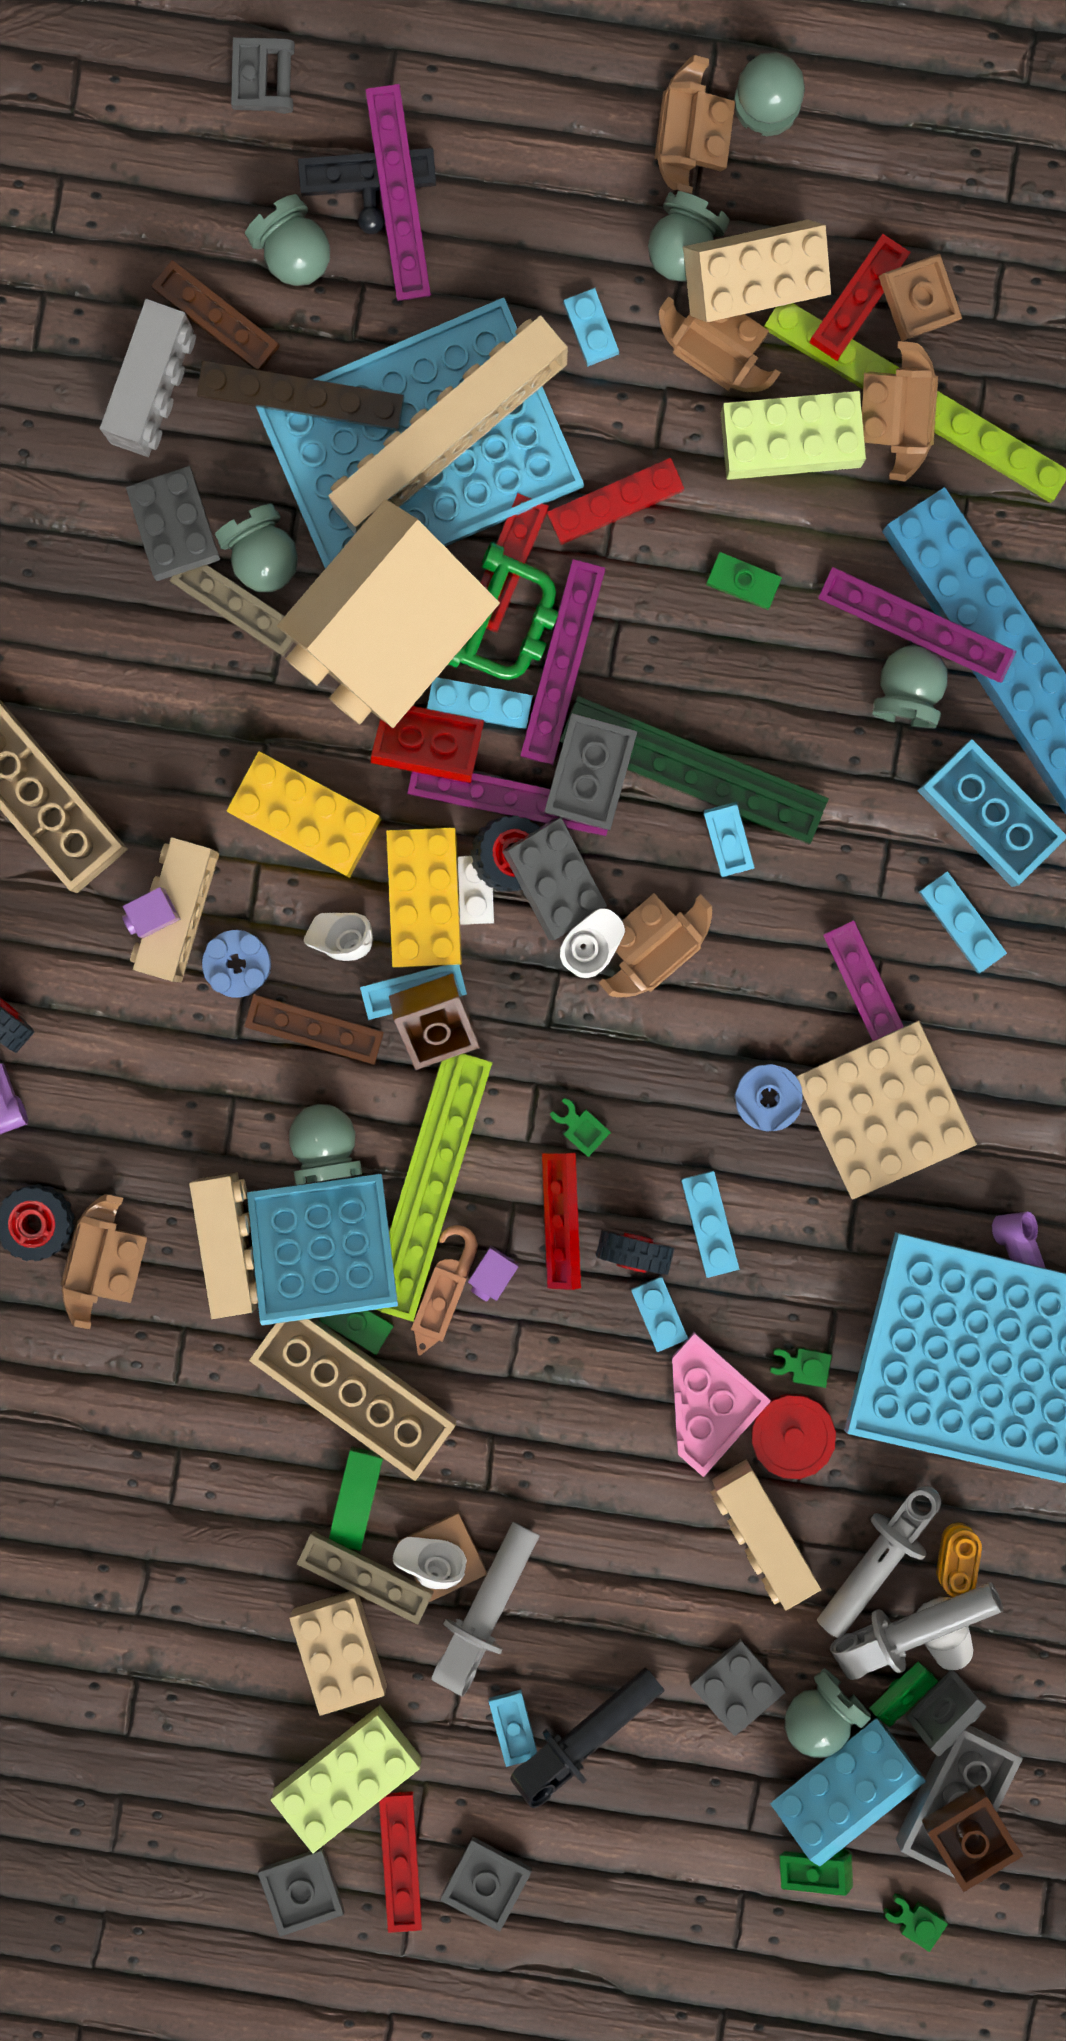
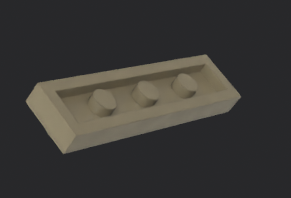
(235, 606)
(365, 1577)

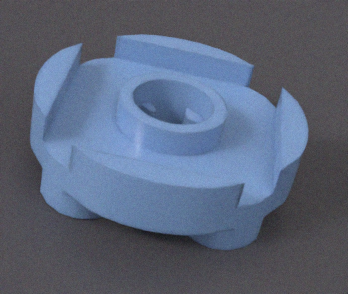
(249, 949)
(749, 1096)

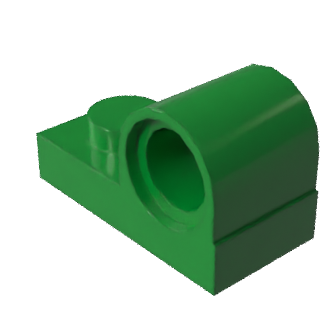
(803, 1875)

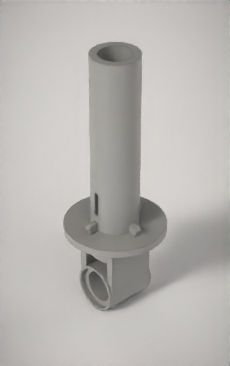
(899, 1537)
(473, 1634)
(886, 1642)

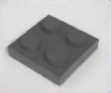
(737, 1687)
(945, 1712)
(485, 1884)
(301, 1891)

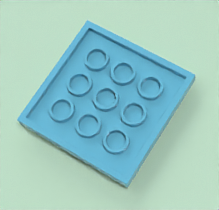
(321, 1249)

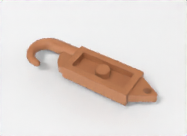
(444, 1291)

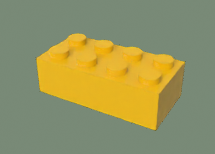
(304, 814)
(424, 897)

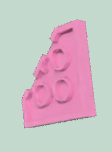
(710, 1403)

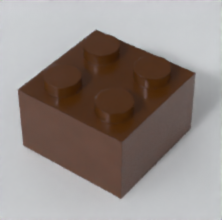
(433, 1021)
(971, 1838)

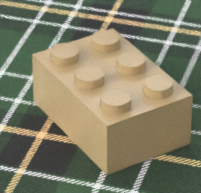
(338, 1652)

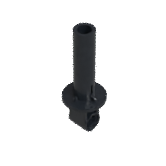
(563, 1756)

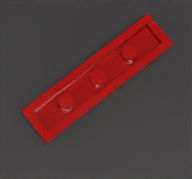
(858, 298)
(615, 501)
(518, 540)
(561, 1221)
(400, 1862)

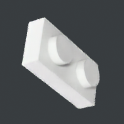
(474, 896)

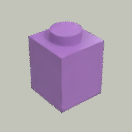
(150, 913)
(492, 1274)

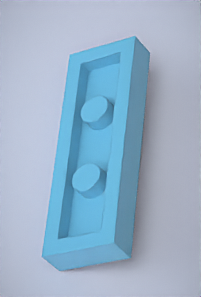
(480, 702)
(962, 922)
(377, 994)
(710, 1224)

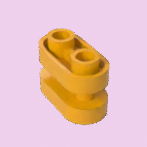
(958, 1559)

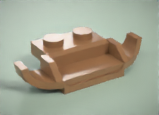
(692, 127)
(719, 348)
(902, 409)
(656, 945)
(100, 1261)

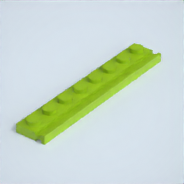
(433, 1176)

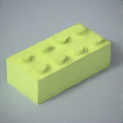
(793, 435)
(346, 1779)

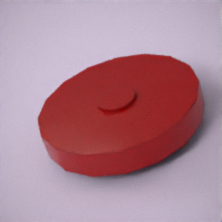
(793, 1436)

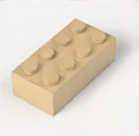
(757, 270)
(187, 880)
(225, 1244)
(768, 1539)

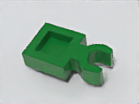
(583, 1130)
(808, 1366)
(919, 1923)

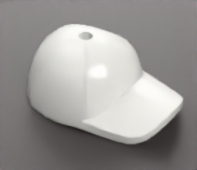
(601, 934)
(340, 935)
(424, 1556)
(953, 1649)

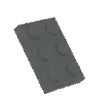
(172, 523)
(590, 772)
(554, 878)

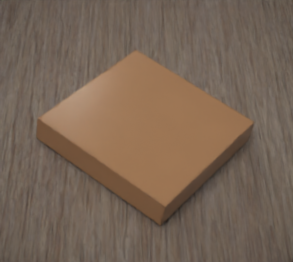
(920, 297)
(454, 1531)

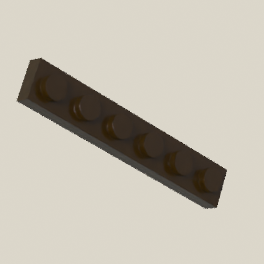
(300, 395)

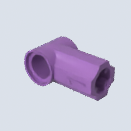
(11, 1107)
(1018, 1235)

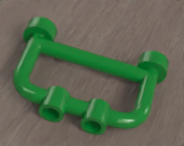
(543, 616)

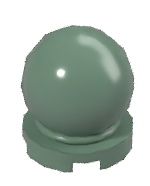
(769, 94)
(685, 225)
(293, 245)
(261, 553)
(912, 684)
(322, 1142)
(822, 1718)

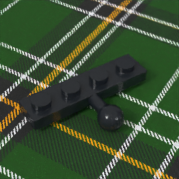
(360, 174)

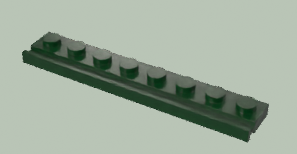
(714, 776)

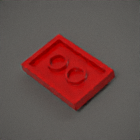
(430, 744)

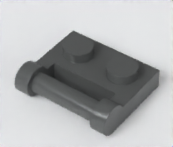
(250, 74)

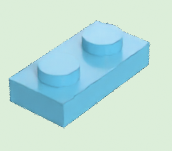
(591, 327)
(729, 839)
(659, 1313)
(513, 1727)

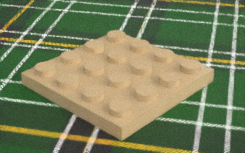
(886, 1110)

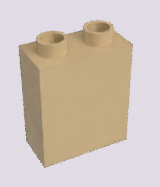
(385, 616)

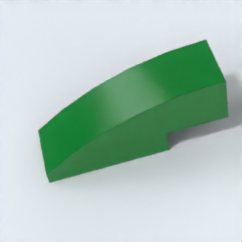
(356, 1498)

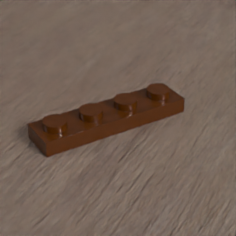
(215, 316)
(314, 1029)

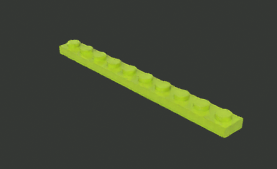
(951, 421)

